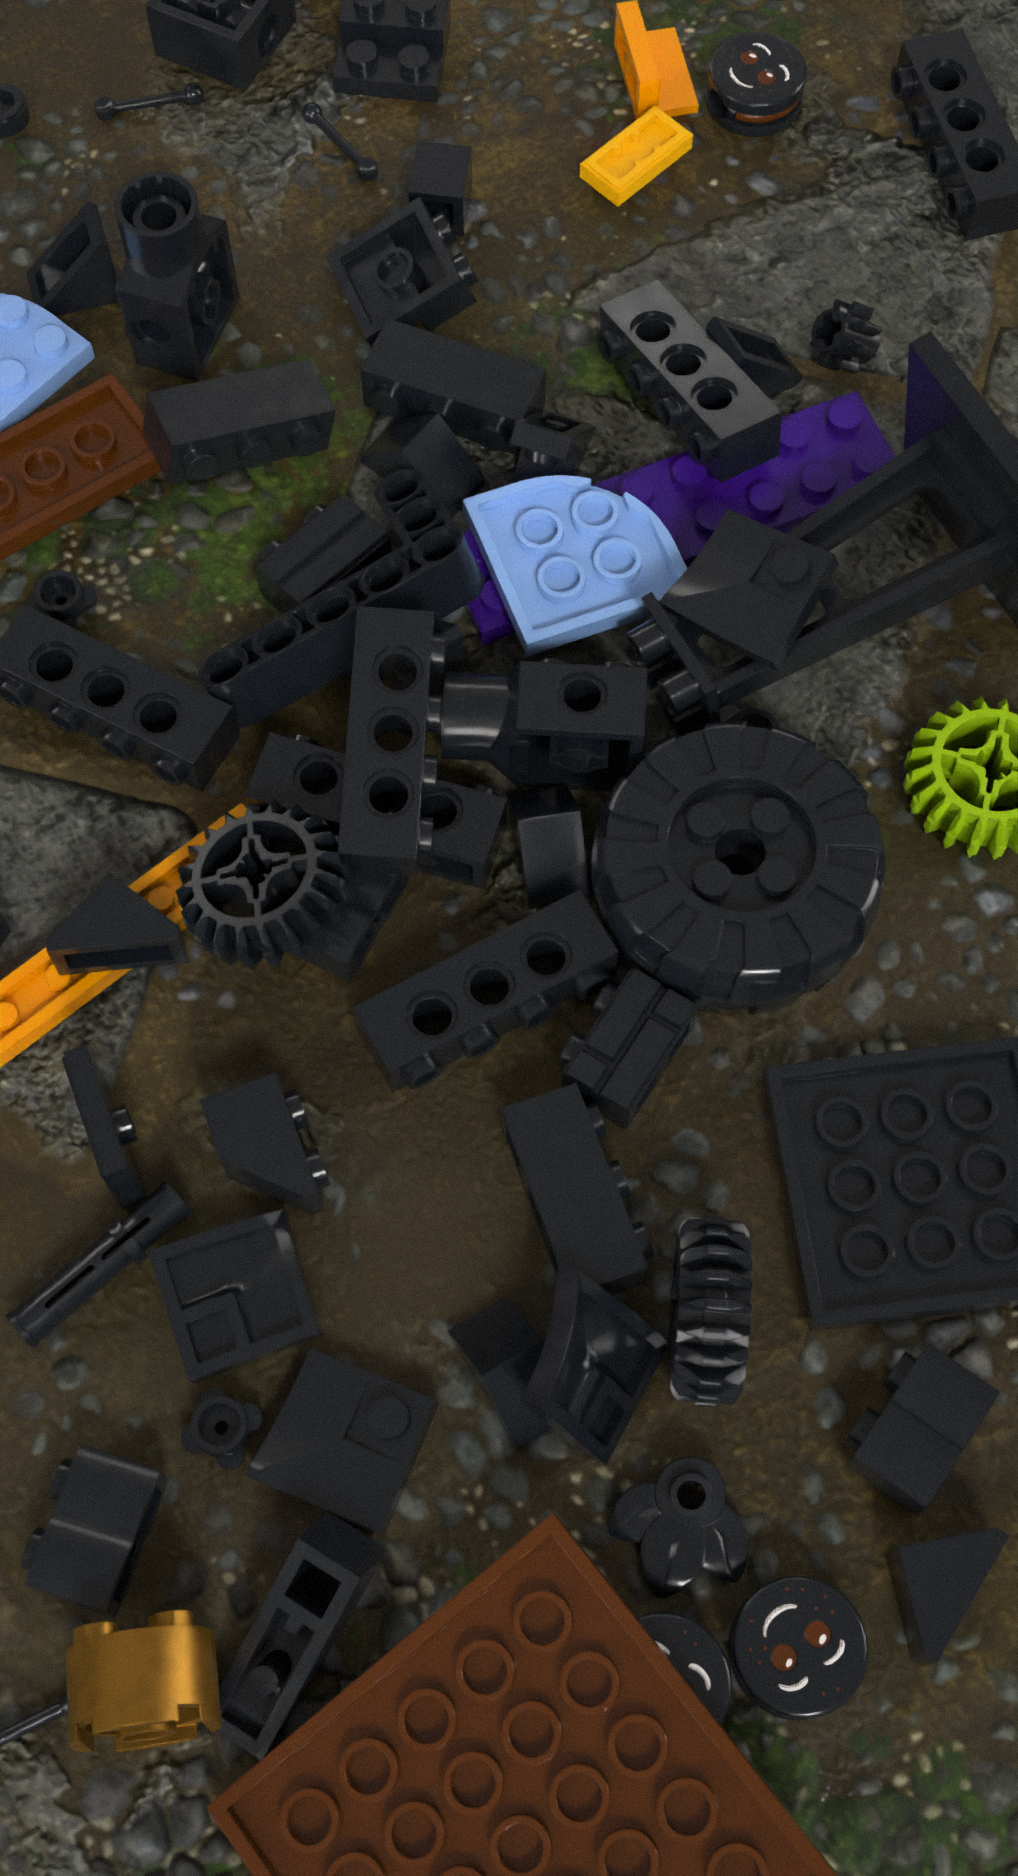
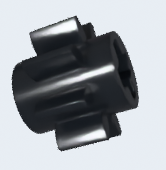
(845, 336)

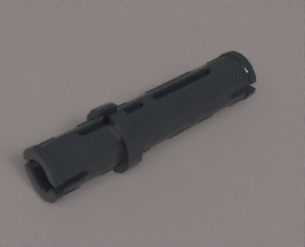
(35, 1318)

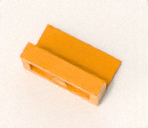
(652, 65)

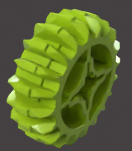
(954, 784)

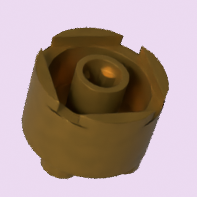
(142, 1683)

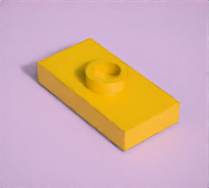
(636, 156)

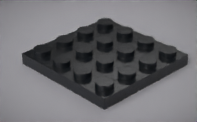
(901, 1180)

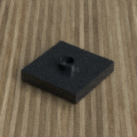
(106, 1126)

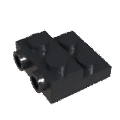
(392, 48)
(404, 271)

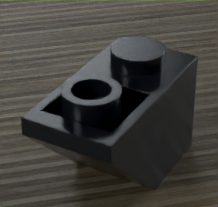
(260, 1142)

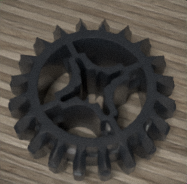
(234, 876)
(709, 1311)

